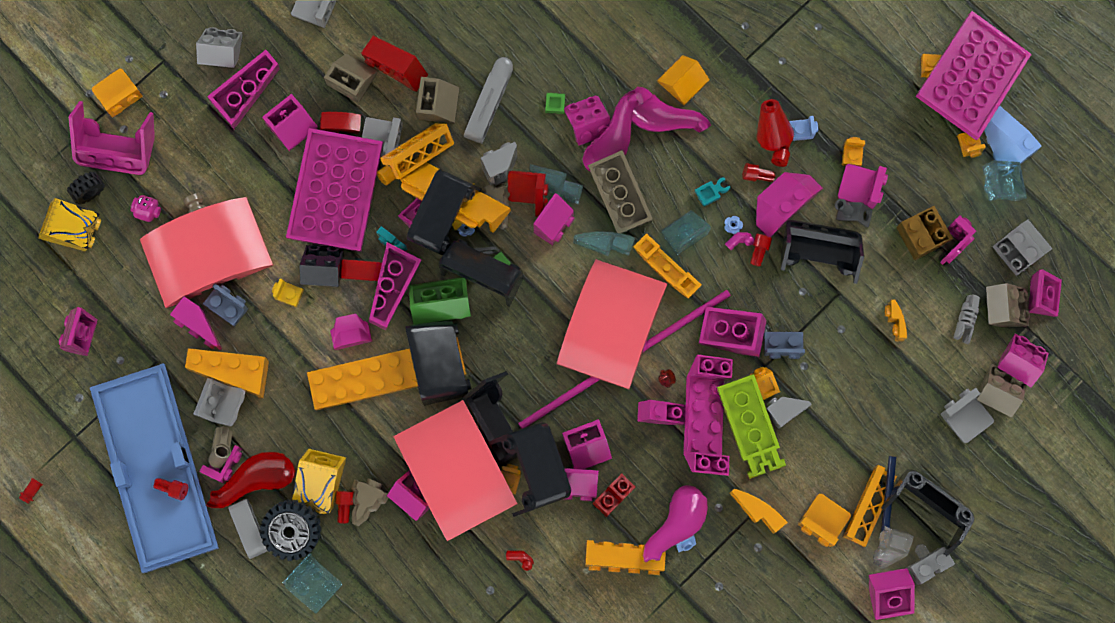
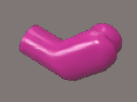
(740, 237)

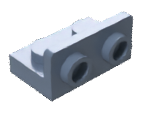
(226, 305)
(783, 344)

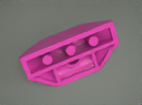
(784, 200)

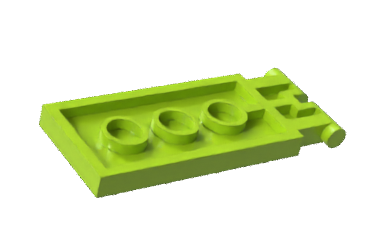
(750, 425)

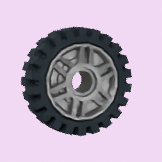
(289, 544)

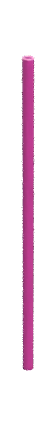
(649, 343)

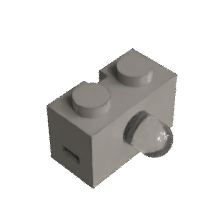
(929, 563)

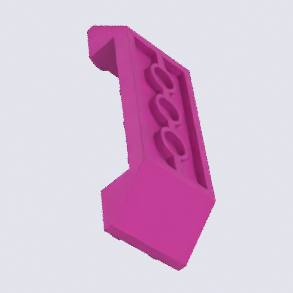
(705, 415)

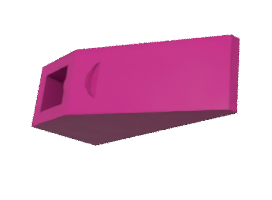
(194, 318)
(661, 412)

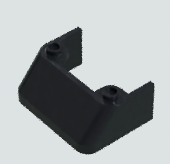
(439, 211)
(823, 245)
(482, 269)
(489, 418)
(539, 464)
(938, 500)

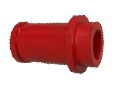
(30, 491)

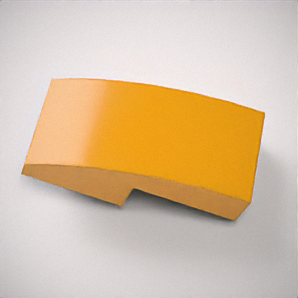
(895, 315)

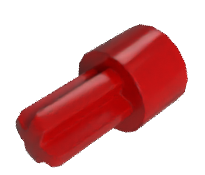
(781, 157)
(752, 172)
(761, 244)
(174, 489)
(344, 500)

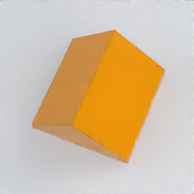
(684, 79)

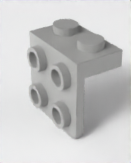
(219, 402)
(967, 415)

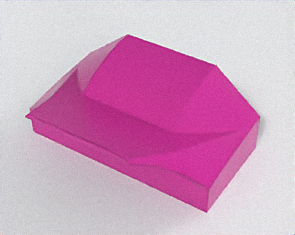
(350, 331)

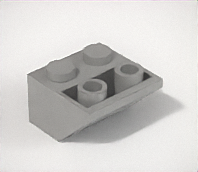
(219, 47)
(499, 163)
(1022, 247)

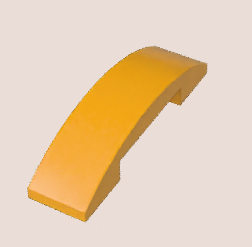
(666, 267)

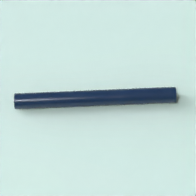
(889, 487)

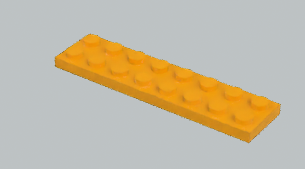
(364, 379)

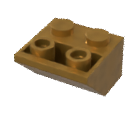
(924, 232)

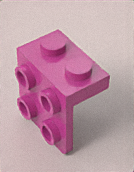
(587, 119)
(862, 185)
(962, 232)

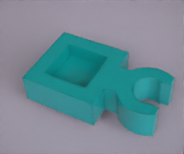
(709, 192)
(385, 236)

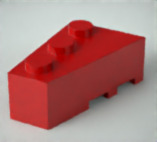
(394, 62)

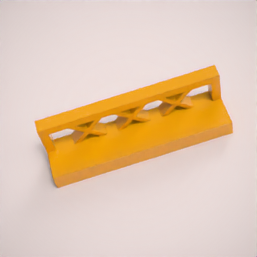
(414, 145)
(862, 507)

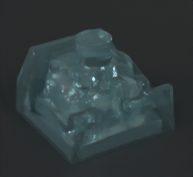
(1004, 181)

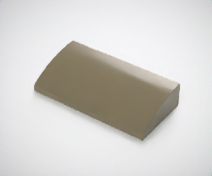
(620, 192)

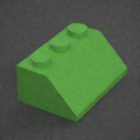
(439, 301)

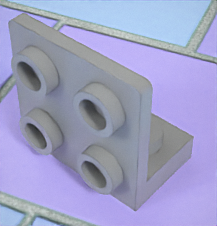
(313, 11)
(384, 131)

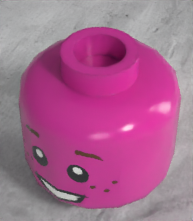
(145, 208)

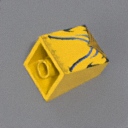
(69, 225)
(318, 480)

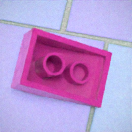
(733, 331)
(78, 332)

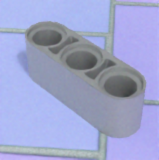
(247, 528)

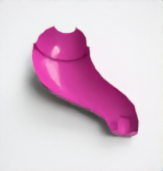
(659, 117)
(616, 135)
(685, 518)

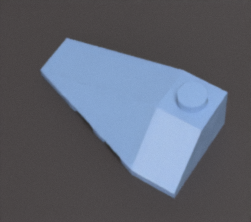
(1009, 138)

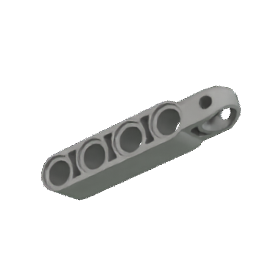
(489, 100)

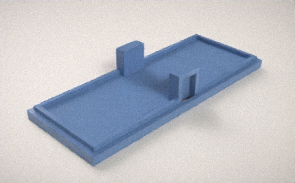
(146, 444)

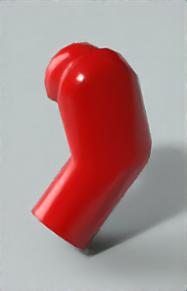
(522, 556)

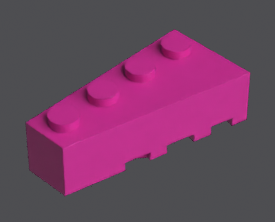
(243, 89)
(394, 278)

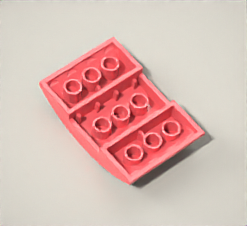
(205, 250)
(611, 324)
(455, 470)

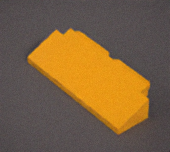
(472, 213)

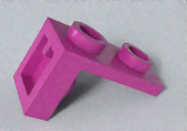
(227, 471)

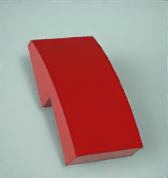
(340, 121)
(360, 270)
(614, 495)

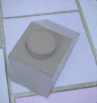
(785, 409)

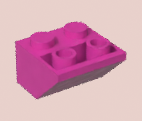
(289, 122)
(1023, 360)
(587, 445)

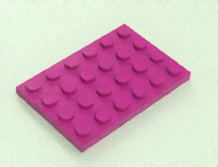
(973, 75)
(334, 190)

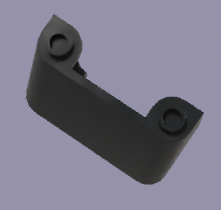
(437, 361)

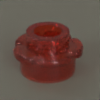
(667, 378)

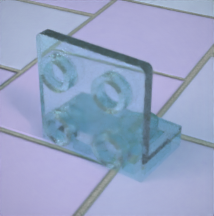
(312, 583)

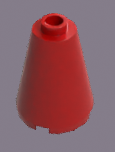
(773, 126)

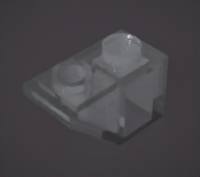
(892, 547)

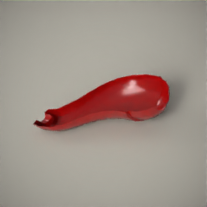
(258, 472)

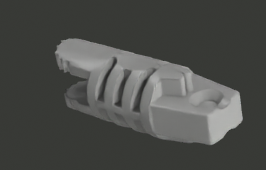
(967, 319)

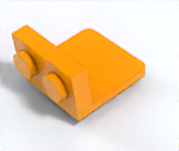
(116, 92)
(824, 520)

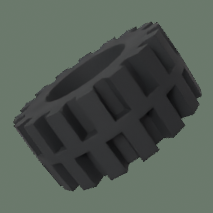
(85, 188)

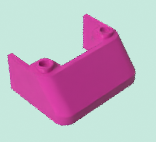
(107, 150)

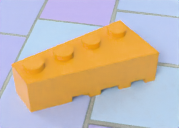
(230, 369)
(621, 557)

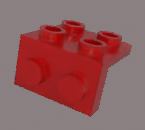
(528, 188)

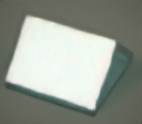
(685, 231)

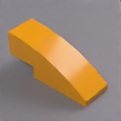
(758, 509)

